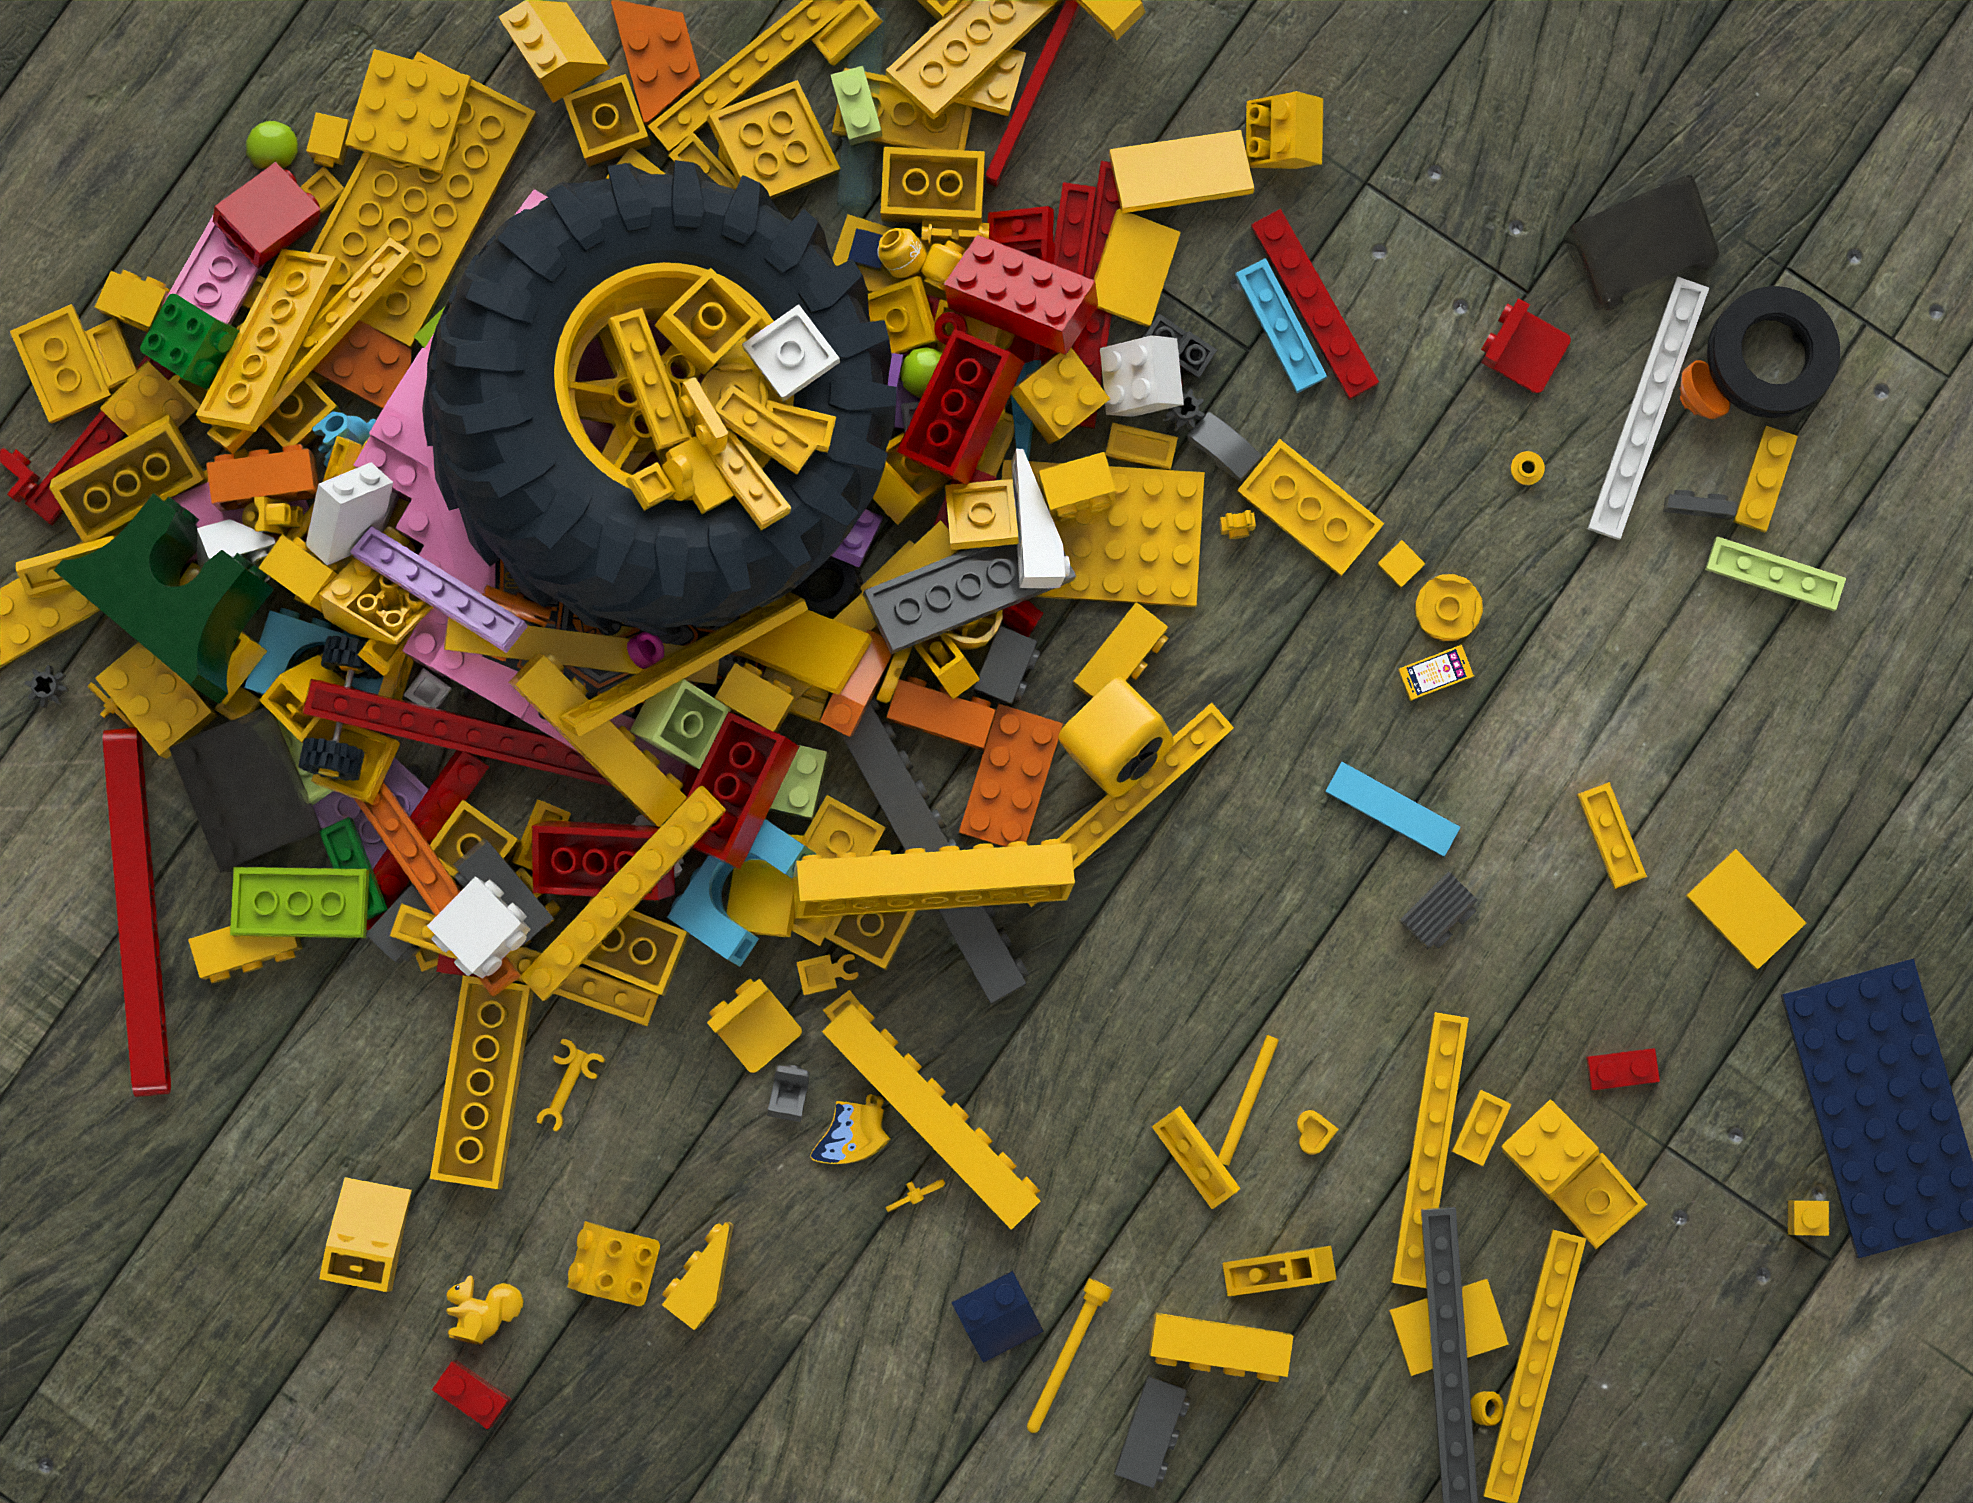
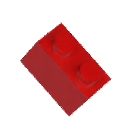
(471, 1394)

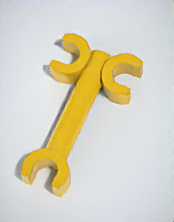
(577, 1061)

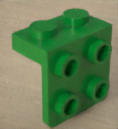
(188, 341)

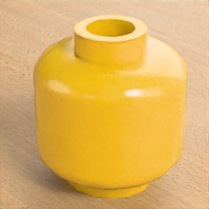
(941, 262)

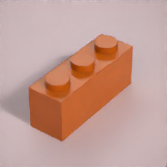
(940, 714)

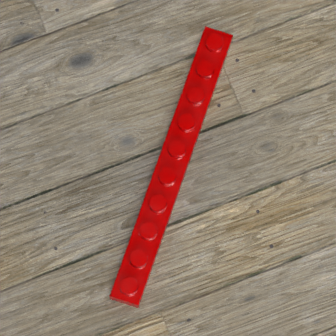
(446, 730)

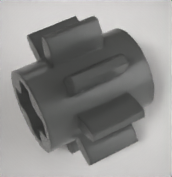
(1192, 412)
(37, 686)

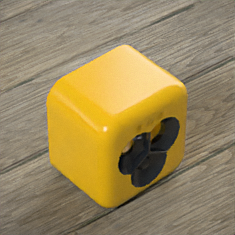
(1117, 737)

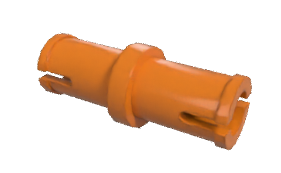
(519, 606)

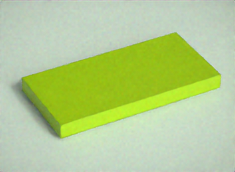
(299, 902)

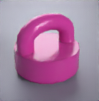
(645, 649)

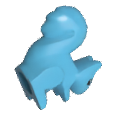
(344, 426)

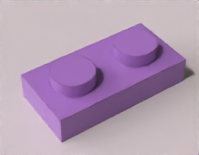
(859, 539)

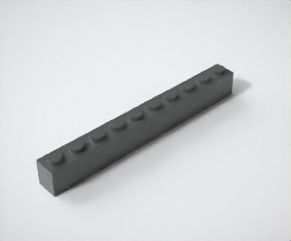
(920, 828)

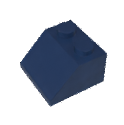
(997, 1316)

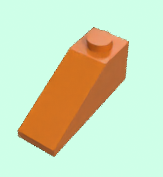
(848, 708)

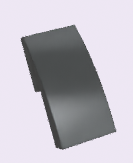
(1193, 351)
(1226, 446)

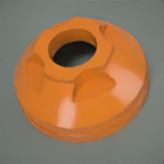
(1701, 393)

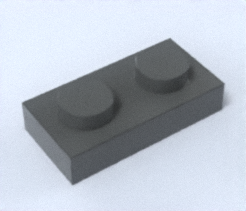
(1714, 506)

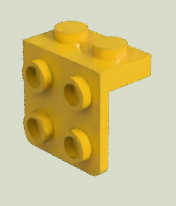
(754, 1025)
(613, 1264)

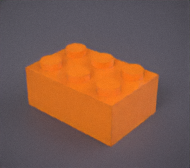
(279, 476)

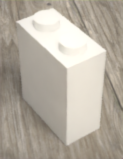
(346, 510)

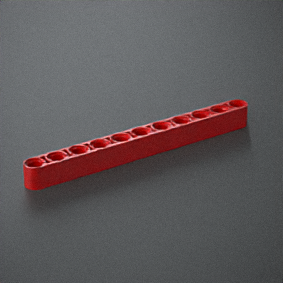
(136, 912)

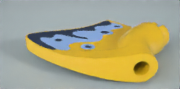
(853, 1134)

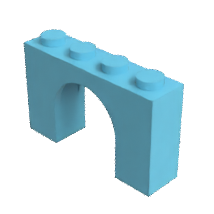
(286, 640)
(701, 905)

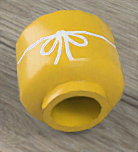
(901, 252)

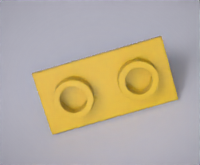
(957, 232)

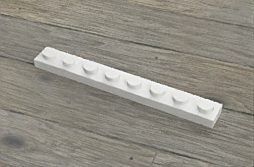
(1648, 408)

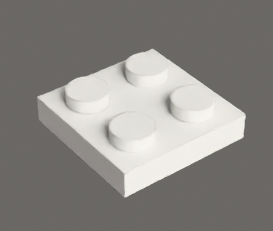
(791, 353)

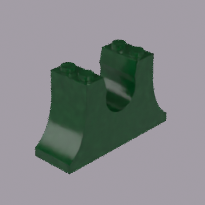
(139, 589)

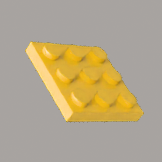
(408, 111)
(774, 140)

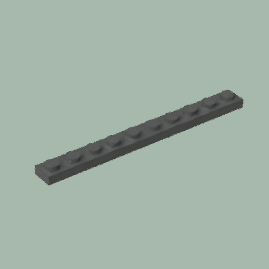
(1449, 1355)

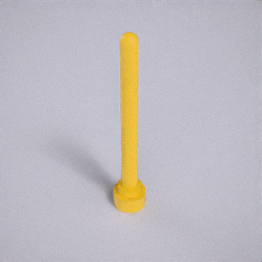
(1095, 1296)

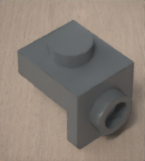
(789, 1093)

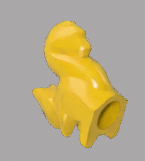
(481, 1318)

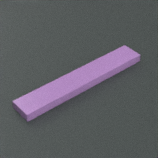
(439, 589)

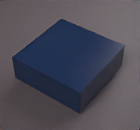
(865, 249)

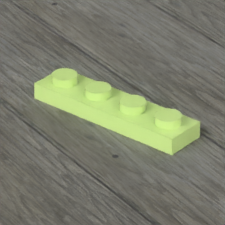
(1775, 573)

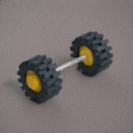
(332, 757)

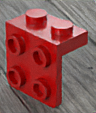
(1525, 347)

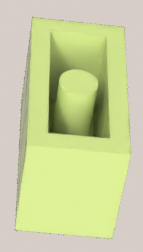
(856, 105)

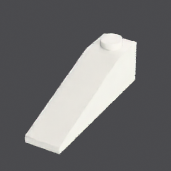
(1040, 546)

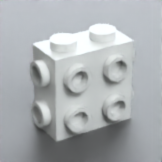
(479, 928)

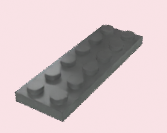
(948, 595)

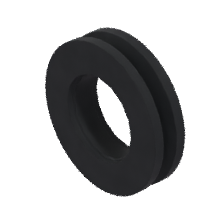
(1806, 319)

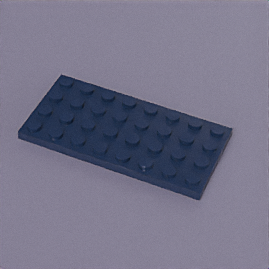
(1883, 1107)

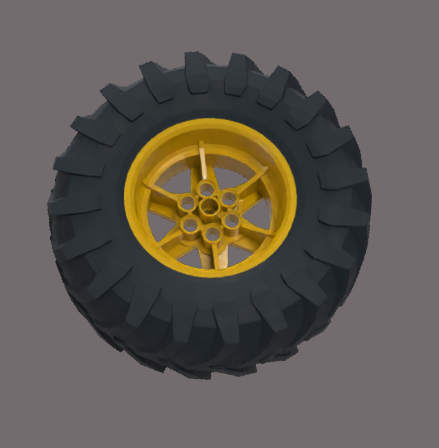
(510, 412)

